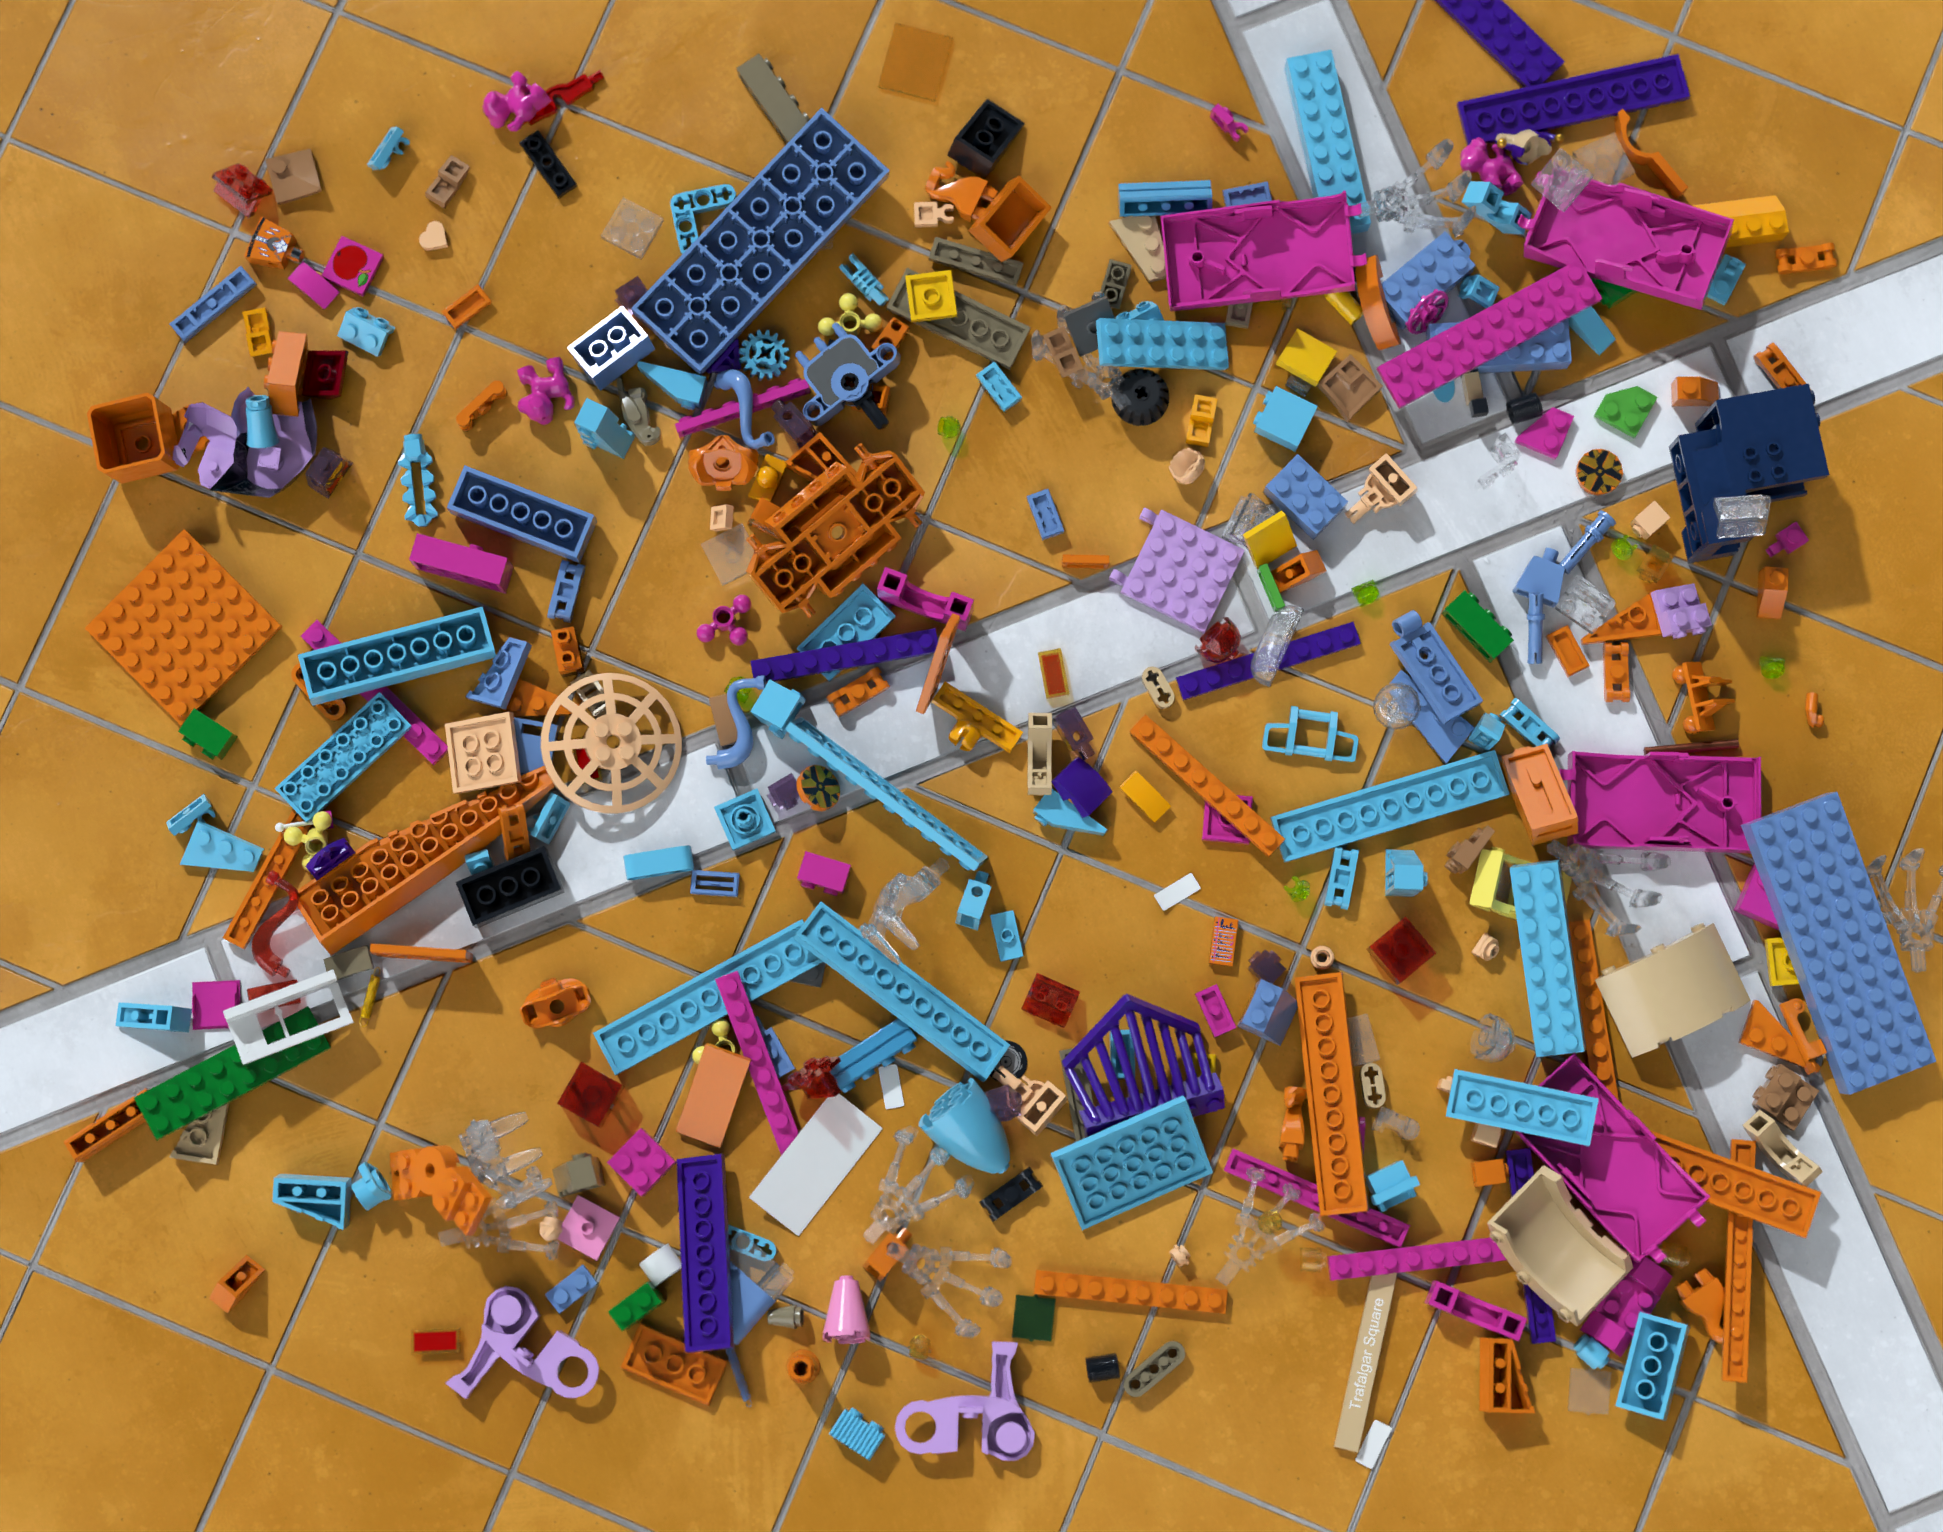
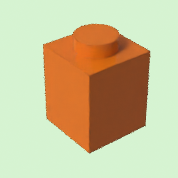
(1489, 1172)

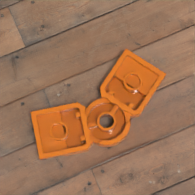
(434, 1173)

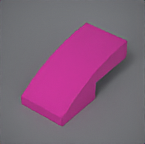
(313, 285)

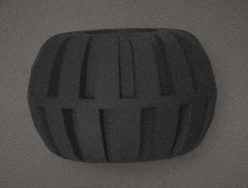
(1148, 408)

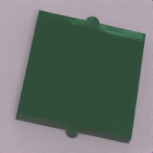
(1033, 1318)

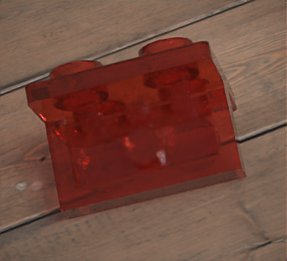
(241, 188)
(1050, 1000)
(815, 1078)

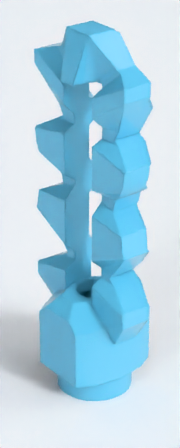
(414, 453)

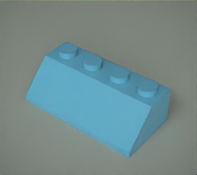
(1653, 1366)

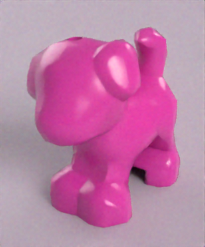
(499, 106)
(1497, 170)
(538, 403)

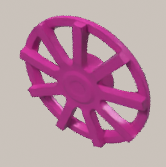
(1427, 312)

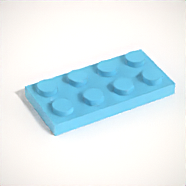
(855, 620)

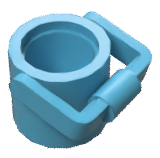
(371, 1187)

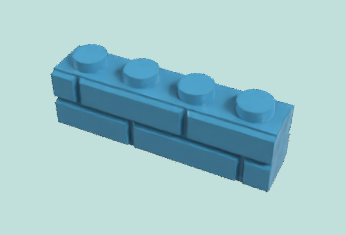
(1163, 198)
(873, 1052)

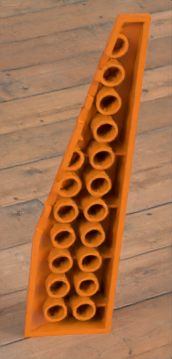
(408, 862)

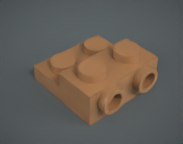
(1463, 854)
(1784, 1096)

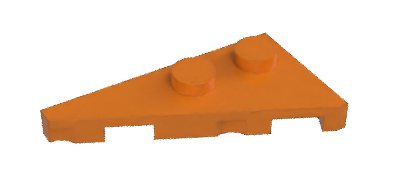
(1632, 623)
(532, 701)
(1770, 1037)

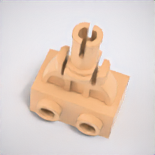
(1385, 486)
(1039, 1100)

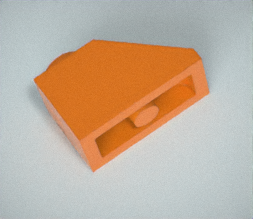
(1694, 391)
(1298, 570)
(1772, 592)
(236, 1284)

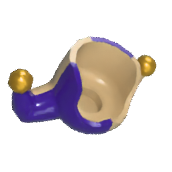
(1528, 144)

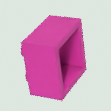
(642, 1162)

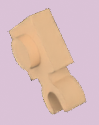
(928, 214)

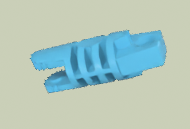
(865, 281)

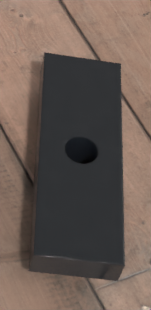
(555, 173)

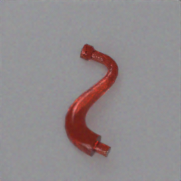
(261, 941)

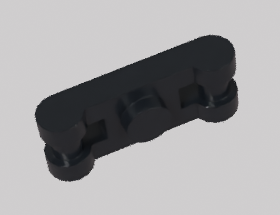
(1011, 1194)

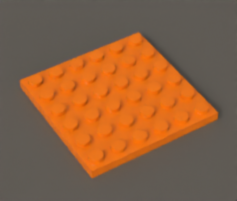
(183, 627)

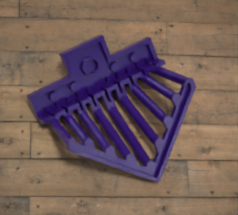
(1202, 1093)

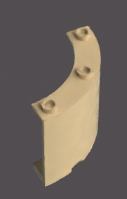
(1672, 990)
(1556, 1248)

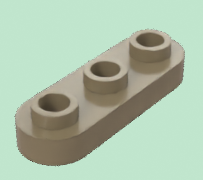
(1165, 1366)

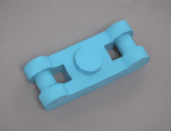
(1529, 725)
(1341, 877)

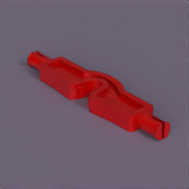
(568, 92)

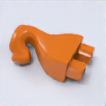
(962, 194)
(1293, 1124)
(1704, 1301)

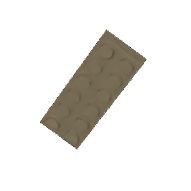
(974, 328)

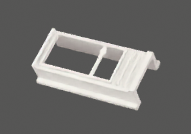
(247, 1030)

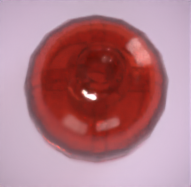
(1220, 642)

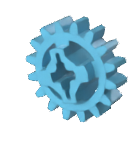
(759, 347)

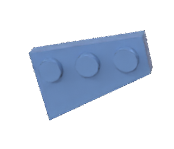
(500, 680)

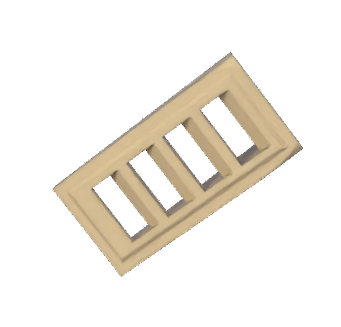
(597, 709)

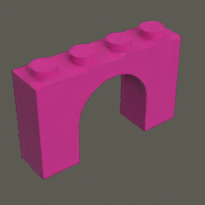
(898, 591)

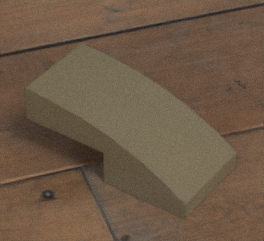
(350, 962)

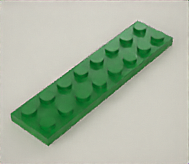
(225, 1078)

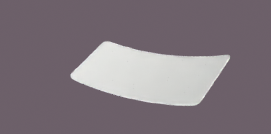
(1177, 891)
(1373, 1444)

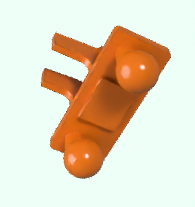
(1697, 685)

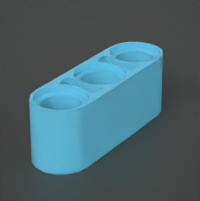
(658, 862)

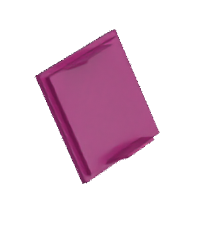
(210, 1001)

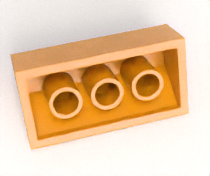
(1754, 219)

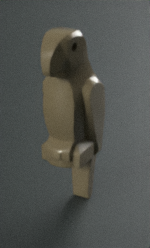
(637, 414)

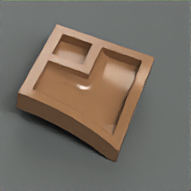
(293, 176)
(1349, 387)

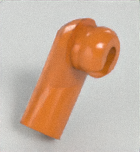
(1811, 710)

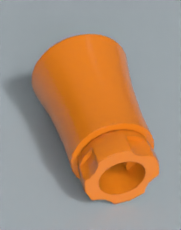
(811, 1362)

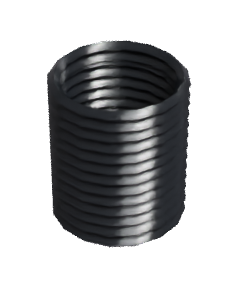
(1524, 408)
(1102, 1367)

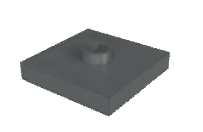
(1082, 324)

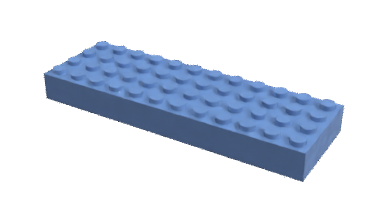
(760, 241)
(1838, 943)

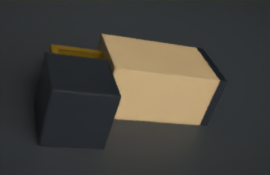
(1474, 394)

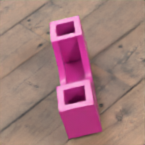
(1475, 1310)

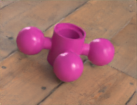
(737, 635)

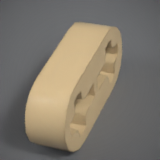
(1162, 684)
(1378, 1085)

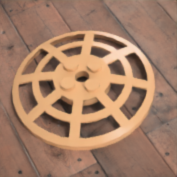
(600, 753)

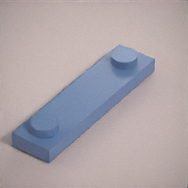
(213, 304)

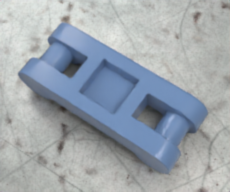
(566, 591)

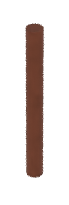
(1695, 747)

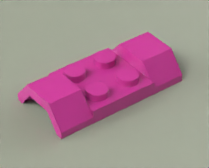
(1617, 1314)

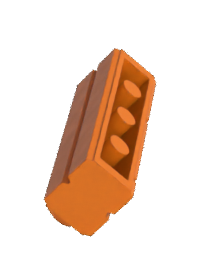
(105, 1130)

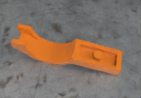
(1654, 160)

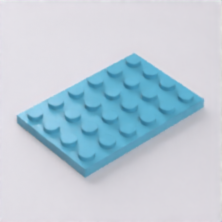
(1132, 1162)

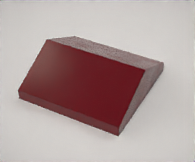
(325, 374)

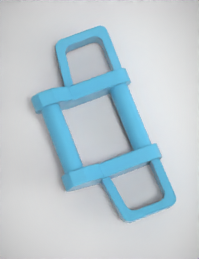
(1291, 748)

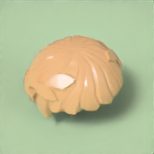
(1187, 466)

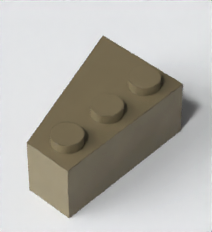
(578, 1175)

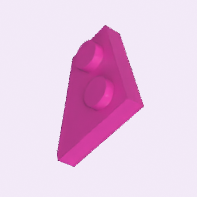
(1547, 433)

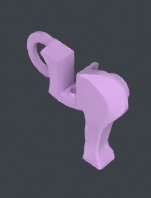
(507, 1320)
(1004, 1425)

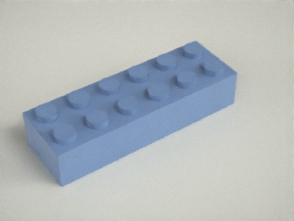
(1543, 352)
(522, 514)

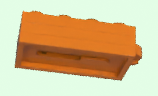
(1539, 794)

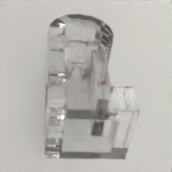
(1402, 1125)

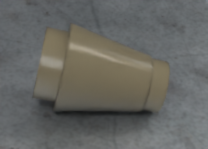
(787, 1316)

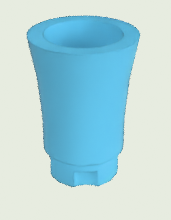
(260, 422)

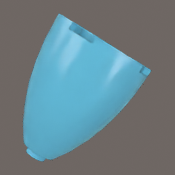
(967, 1128)

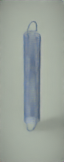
(738, 1375)

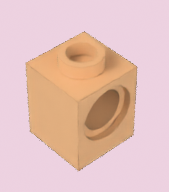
(1649, 520)

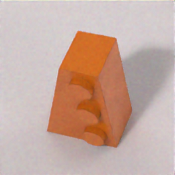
(286, 372)
(815, 458)
(1501, 1378)

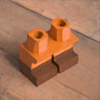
(568, 651)

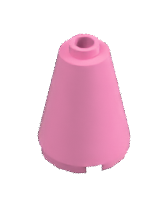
(846, 1314)

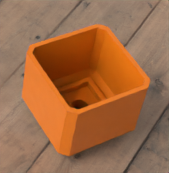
(120, 426)

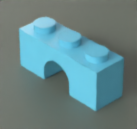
(1494, 210)

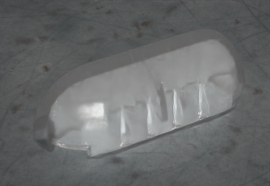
(1275, 643)

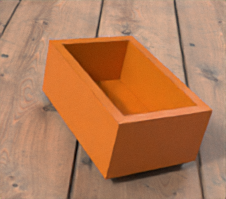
(1010, 218)

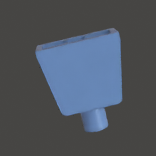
(1542, 576)

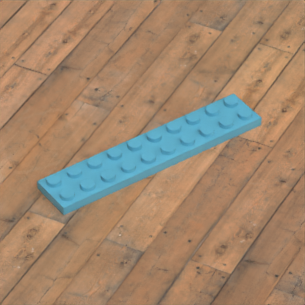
(893, 799)
(1390, 806)
(902, 992)
(700, 1001)

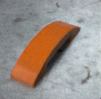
(1374, 304)

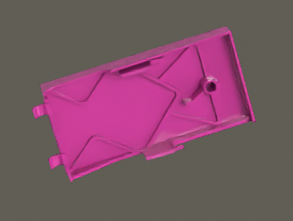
(1632, 240)
(1623, 1173)

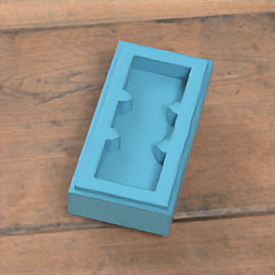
(999, 387)
(1006, 935)

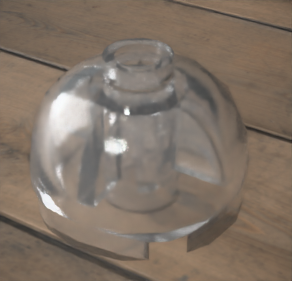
(1396, 706)
(1493, 1040)

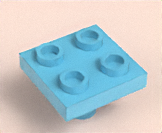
(745, 819)

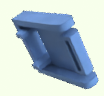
(529, 745)

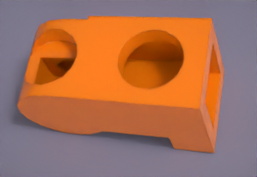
(894, 334)

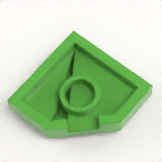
(1626, 409)

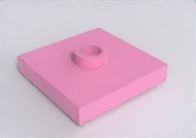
(588, 1227)

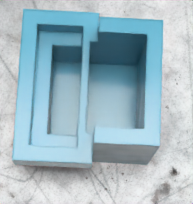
(777, 707)
(1391, 1185)

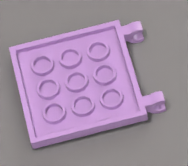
(1180, 570)

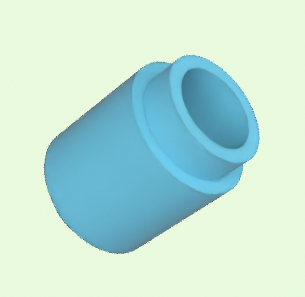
(1591, 1352)

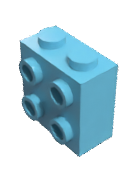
(1284, 418)

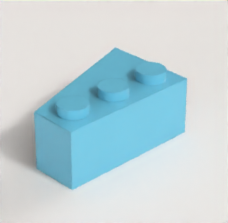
(600, 429)
(1403, 873)
(317, 1196)

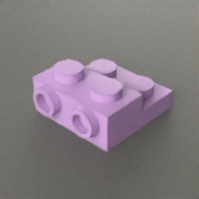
(1680, 611)

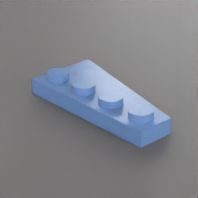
(1442, 738)

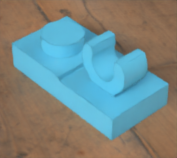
(381, 156)
(1725, 279)
(550, 818)
(182, 821)

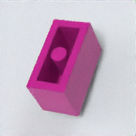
(823, 873)

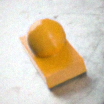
(768, 478)

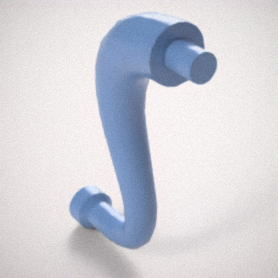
(740, 383)
(742, 748)

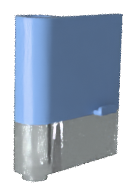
(754, 1283)

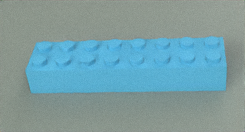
(1325, 130)
(396, 656)
(1547, 958)

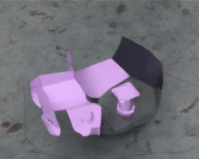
(244, 470)

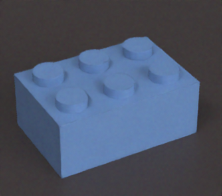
(611, 348)
(1305, 496)

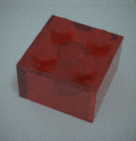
(1401, 951)

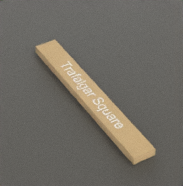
(1365, 1362)

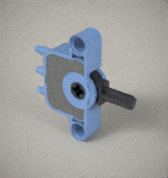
(836, 367)

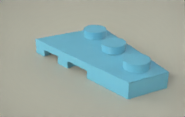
(220, 850)

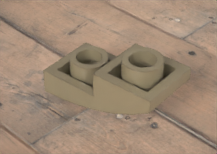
(1115, 282)

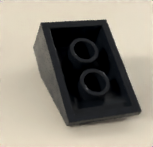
(985, 139)

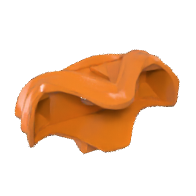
(723, 463)
(570, 991)

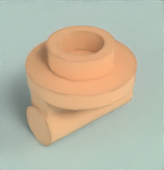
(1486, 947)

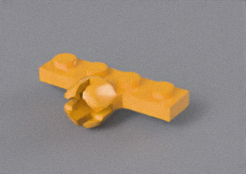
(974, 721)

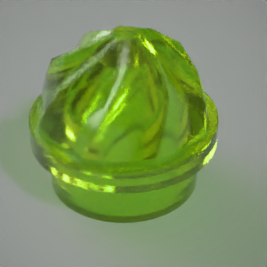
(948, 427)

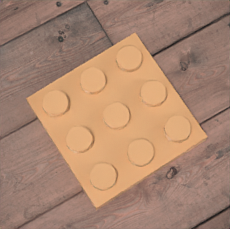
(483, 752)

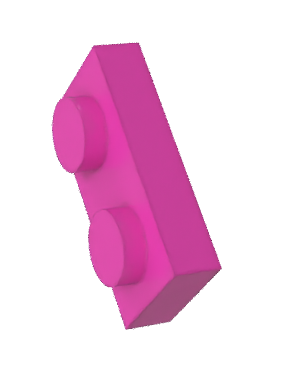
(1215, 1010)

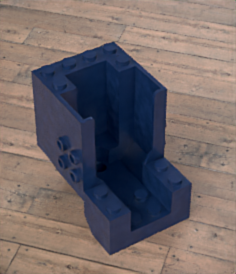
(1745, 448)

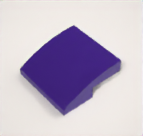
(1082, 786)

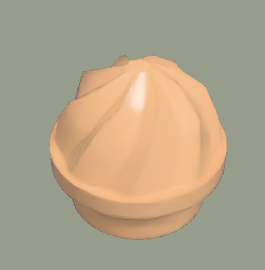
(550, 1228)

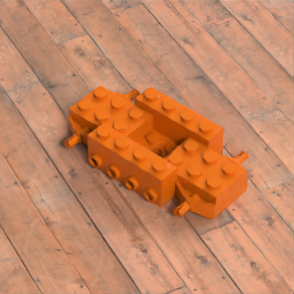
(808, 552)

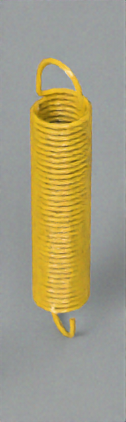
(370, 997)

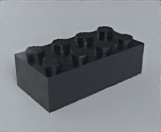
(510, 887)

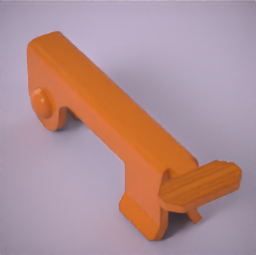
(1809, 1051)

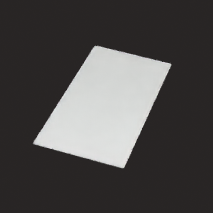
(815, 1163)

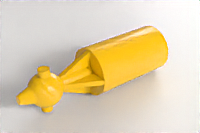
(1346, 306)

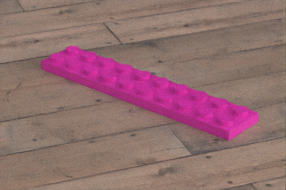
(1489, 333)

